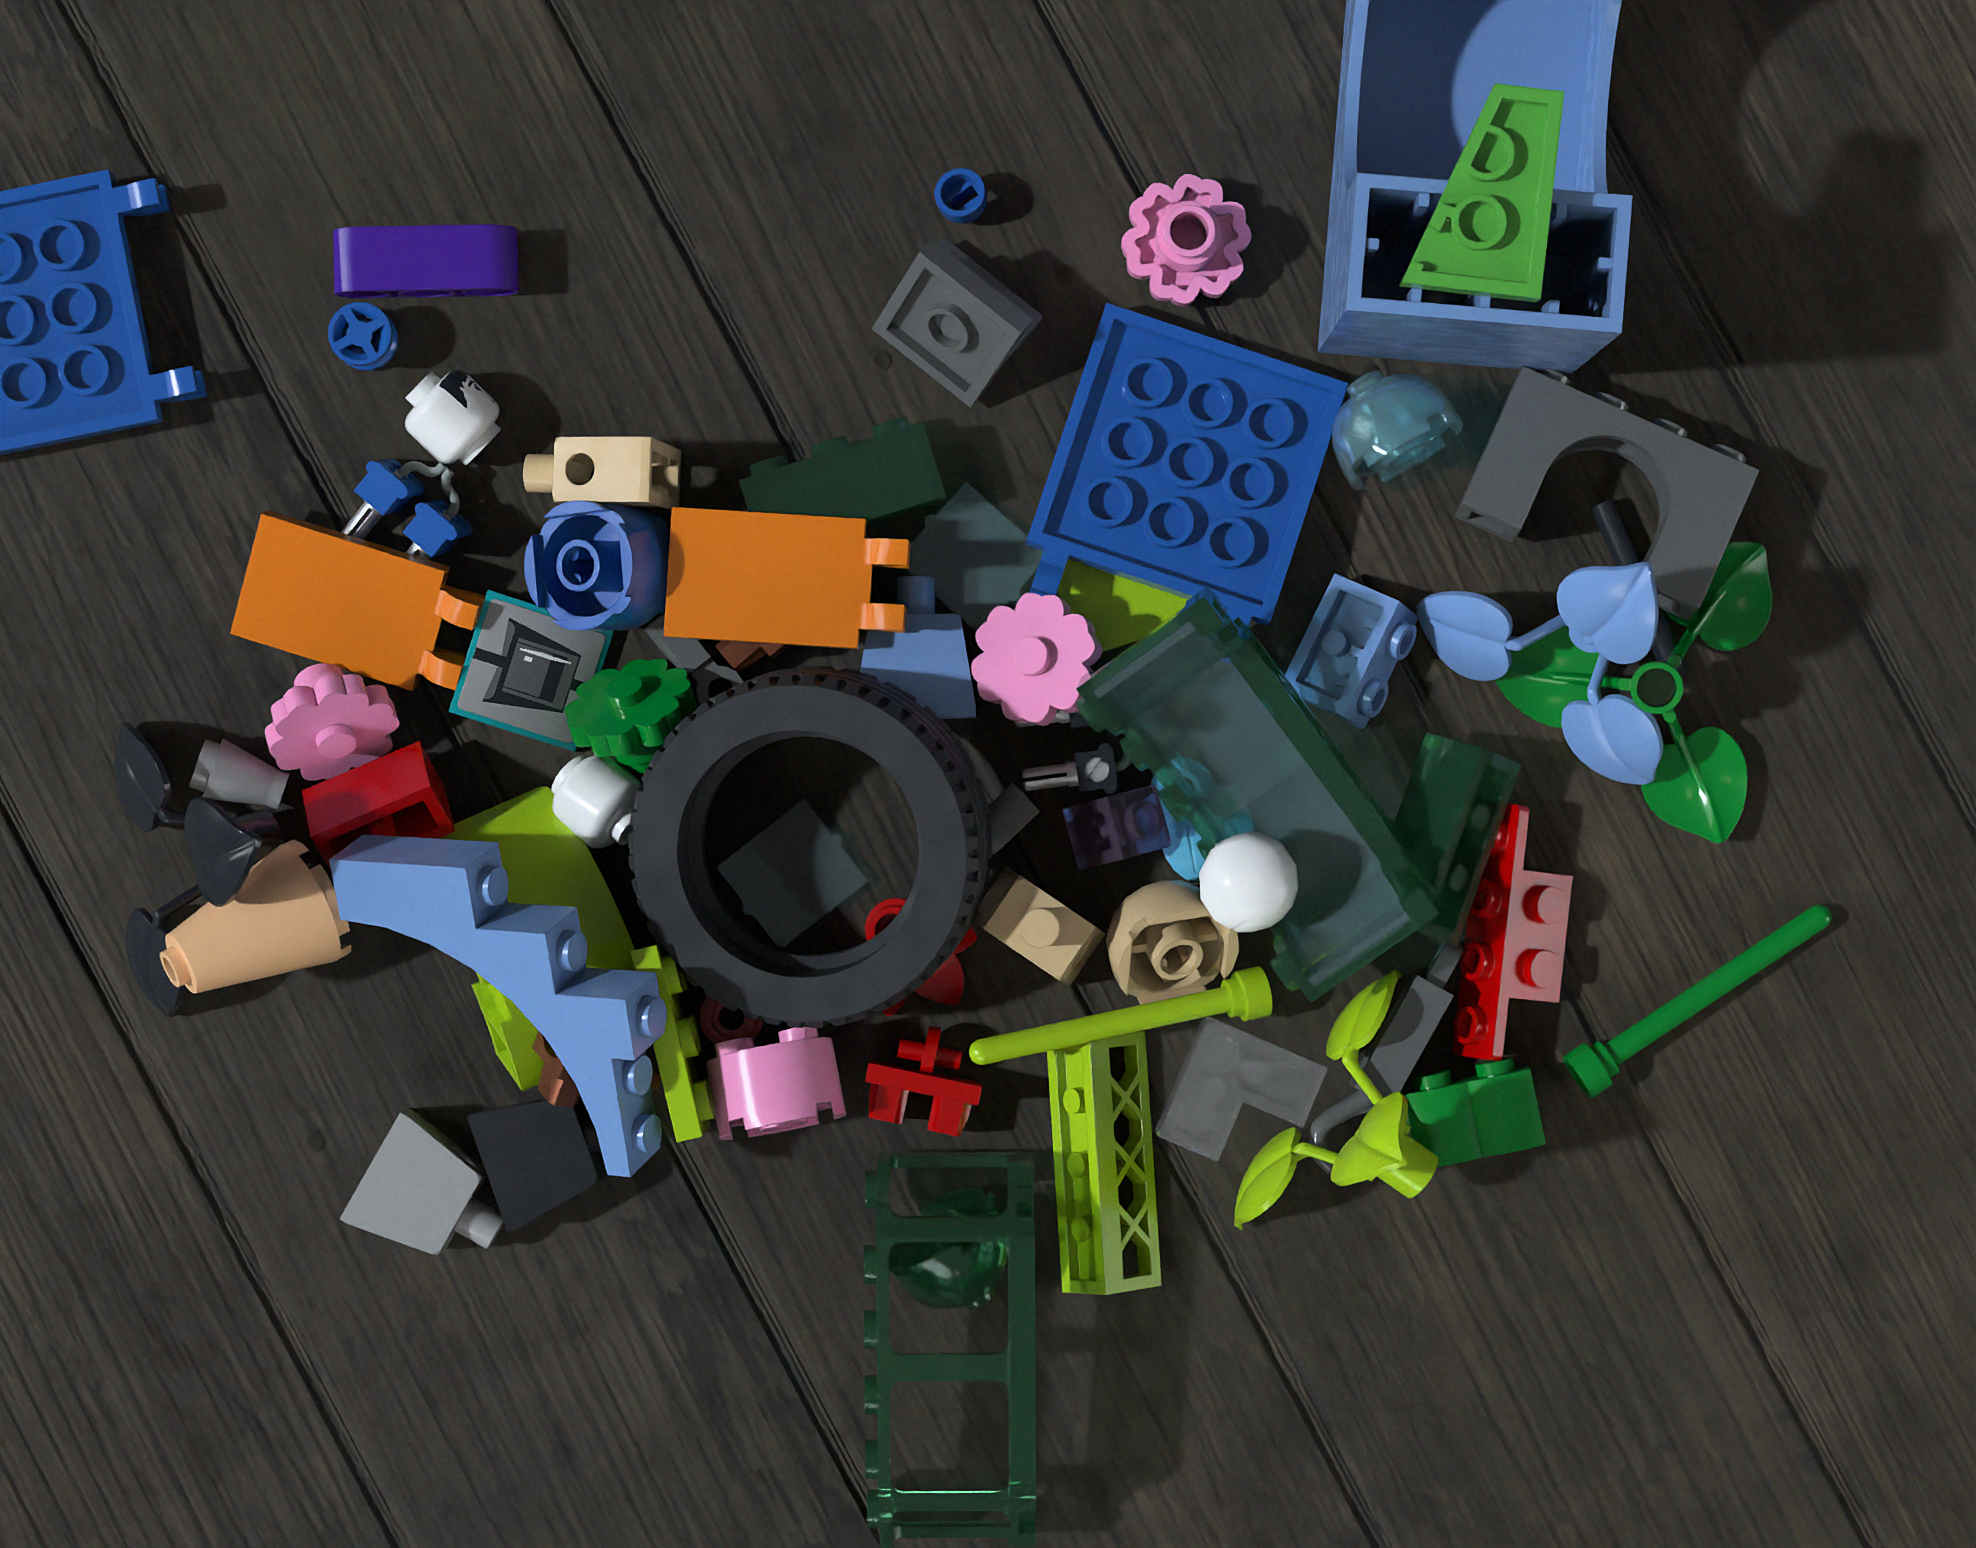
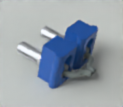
(387, 491)

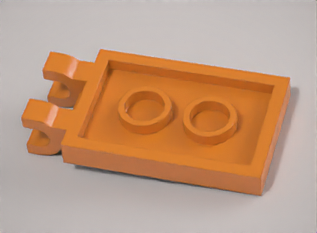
(777, 578)
(351, 603)

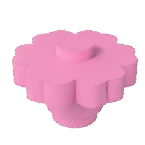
(1186, 240)
(1034, 658)
(330, 723)

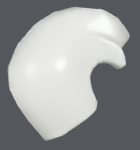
(1248, 882)

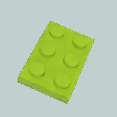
(686, 1094)

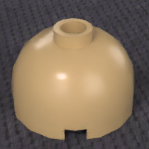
(1168, 943)

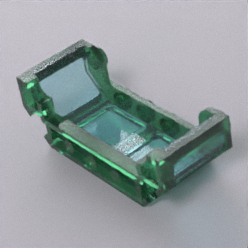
(1251, 756)

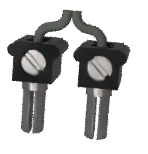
(1087, 771)

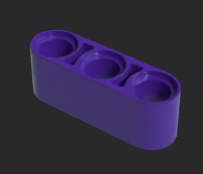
(425, 261)

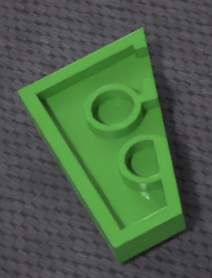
(1498, 202)

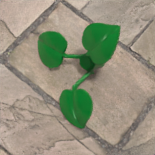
(1699, 778)

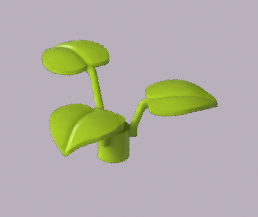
(1378, 1146)

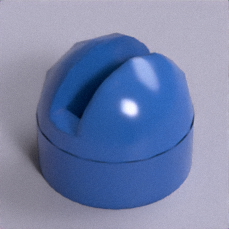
(955, 188)

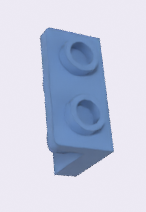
(1352, 651)

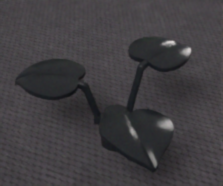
(219, 846)

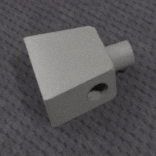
(422, 1190)

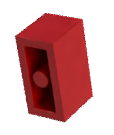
(383, 797)

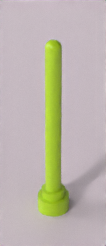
(1243, 996)

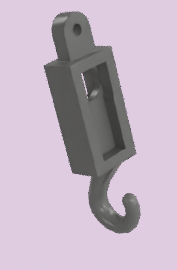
(1395, 1044)

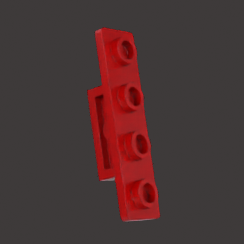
(1510, 941)

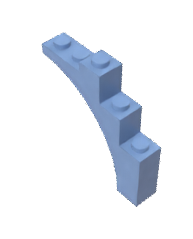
(534, 956)

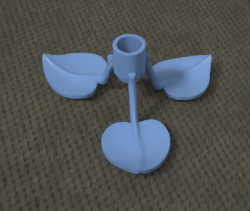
(1606, 613)

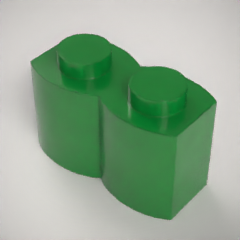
(1475, 1113)

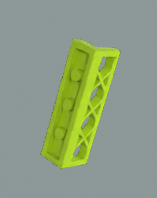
(1093, 1164)

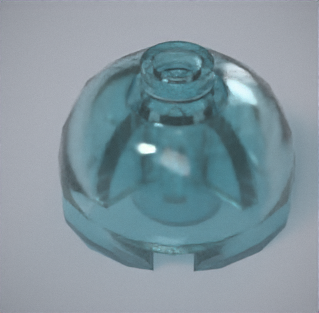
(1390, 426)

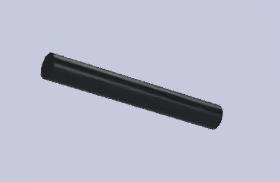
(1624, 553)

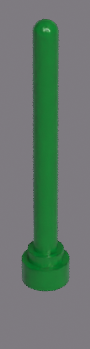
(1598, 1063)

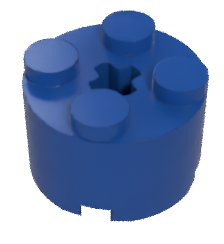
(599, 566)

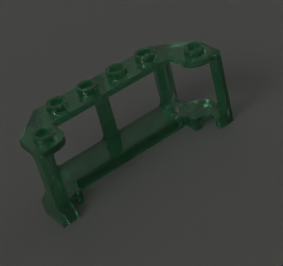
(1011, 1366)

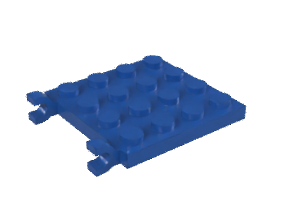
(73, 314)
(1184, 465)

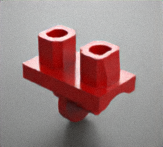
(951, 1094)

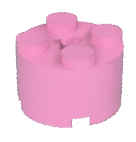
(774, 1084)

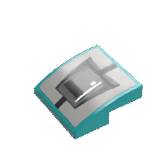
(526, 670)

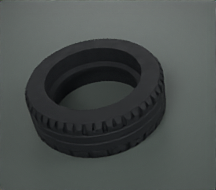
(700, 928)

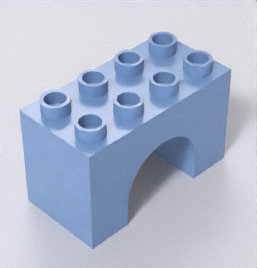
(1404, 113)

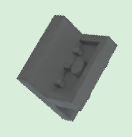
(955, 320)

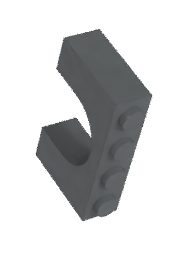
(1695, 485)

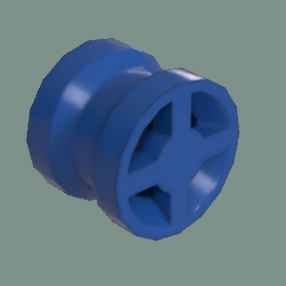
(356, 326)

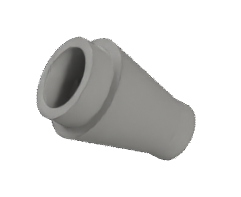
(237, 776)

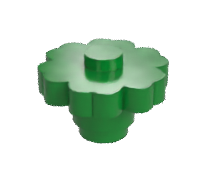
(630, 711)

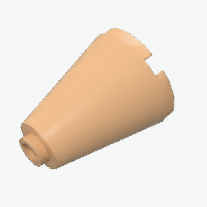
(274, 926)

